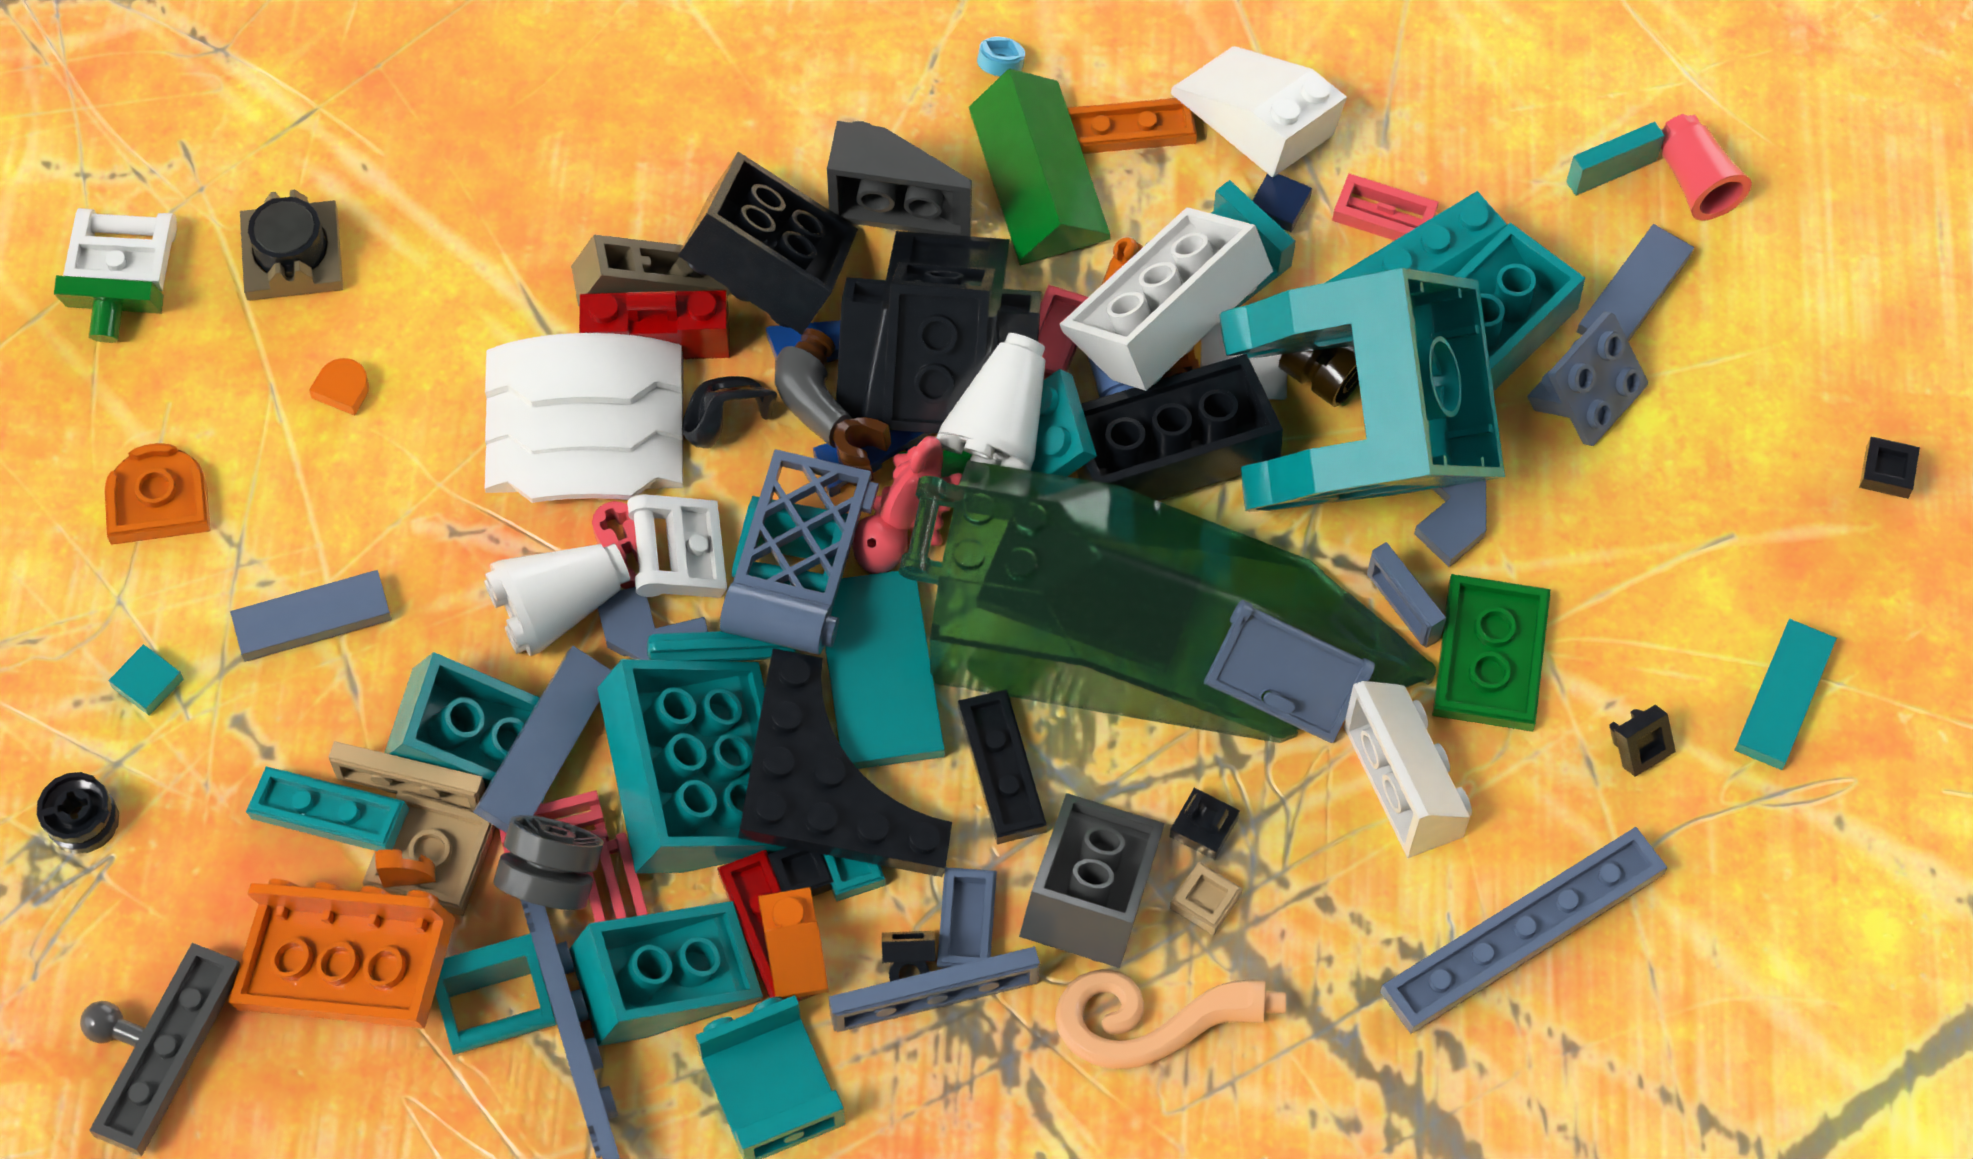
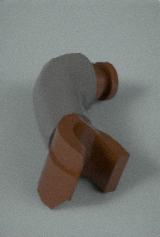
(802, 387)

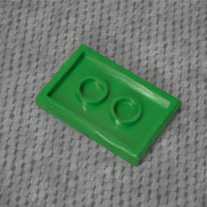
(1491, 652)

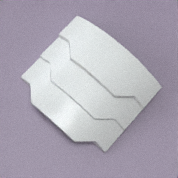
(584, 416)

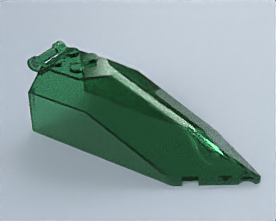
(1116, 600)

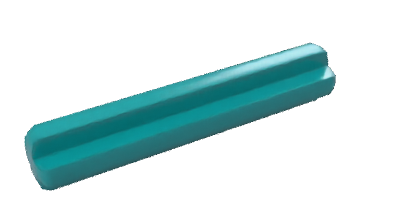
(708, 647)

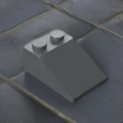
(893, 184)
(1091, 880)

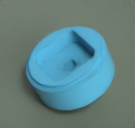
(999, 55)

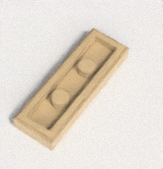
(406, 775)

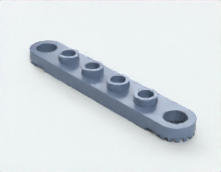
(569, 1011)

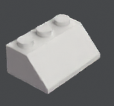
(1406, 767)

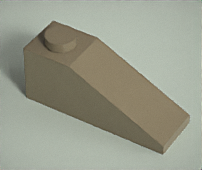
(635, 266)

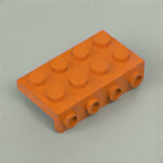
(343, 953)

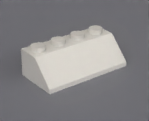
(1168, 296)

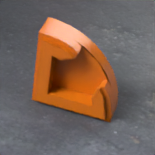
(397, 871)

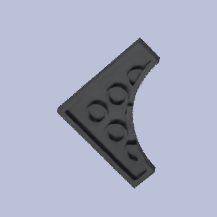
(812, 795)

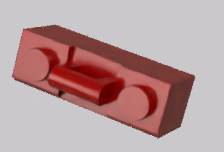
(688, 318)

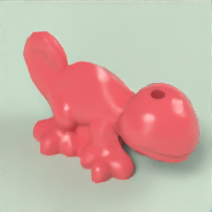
(884, 536)

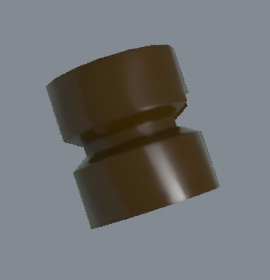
(1331, 381)

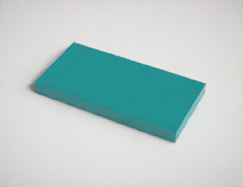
(883, 673)

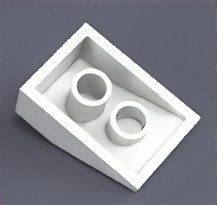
(1263, 106)

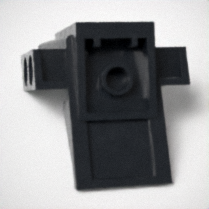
(927, 328)

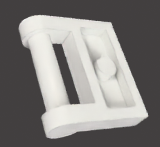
(120, 257)
(692, 545)

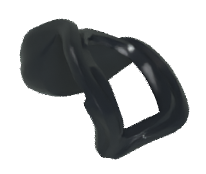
(704, 413)

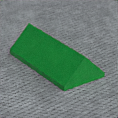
(1037, 167)

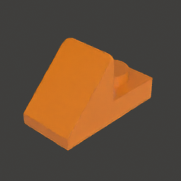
(793, 943)

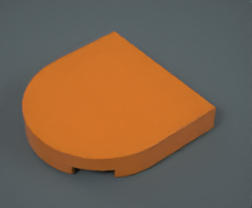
(156, 495)

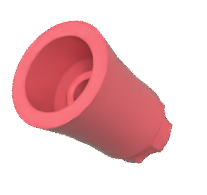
(1702, 168)

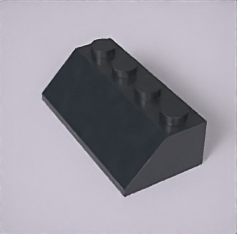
(1182, 431)

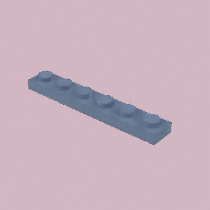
(1523, 930)

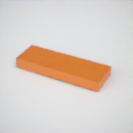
(1133, 125)

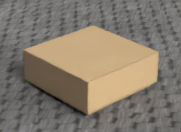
(1206, 898)

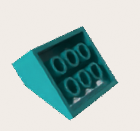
(683, 758)

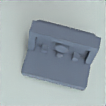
(1592, 380)

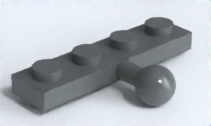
(161, 1048)

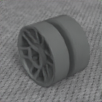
(548, 862)

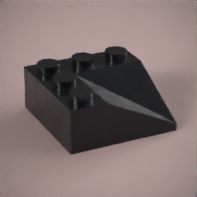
(769, 243)

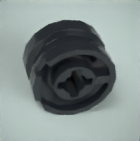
(95, 820)

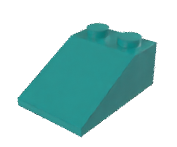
(458, 718)
(663, 971)

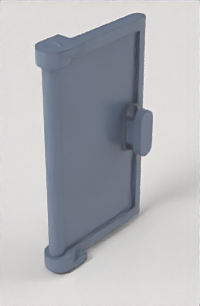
(1305, 676)

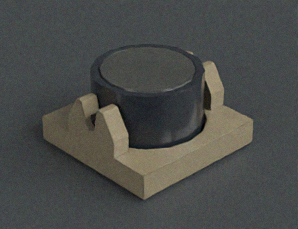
(290, 247)

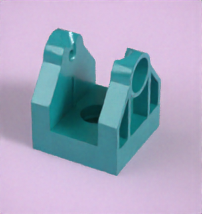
(1419, 385)

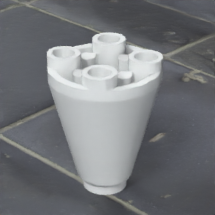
(1001, 407)
(553, 591)

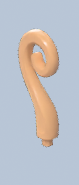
(1221, 1004)

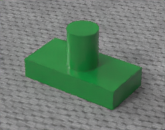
(107, 301)

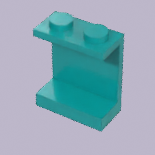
(769, 1079)

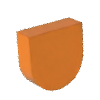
(341, 385)

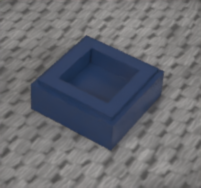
(1282, 200)

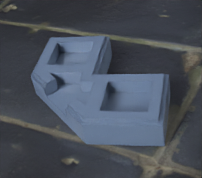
(1456, 523)
(629, 623)

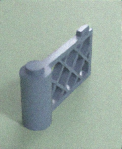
(786, 612)

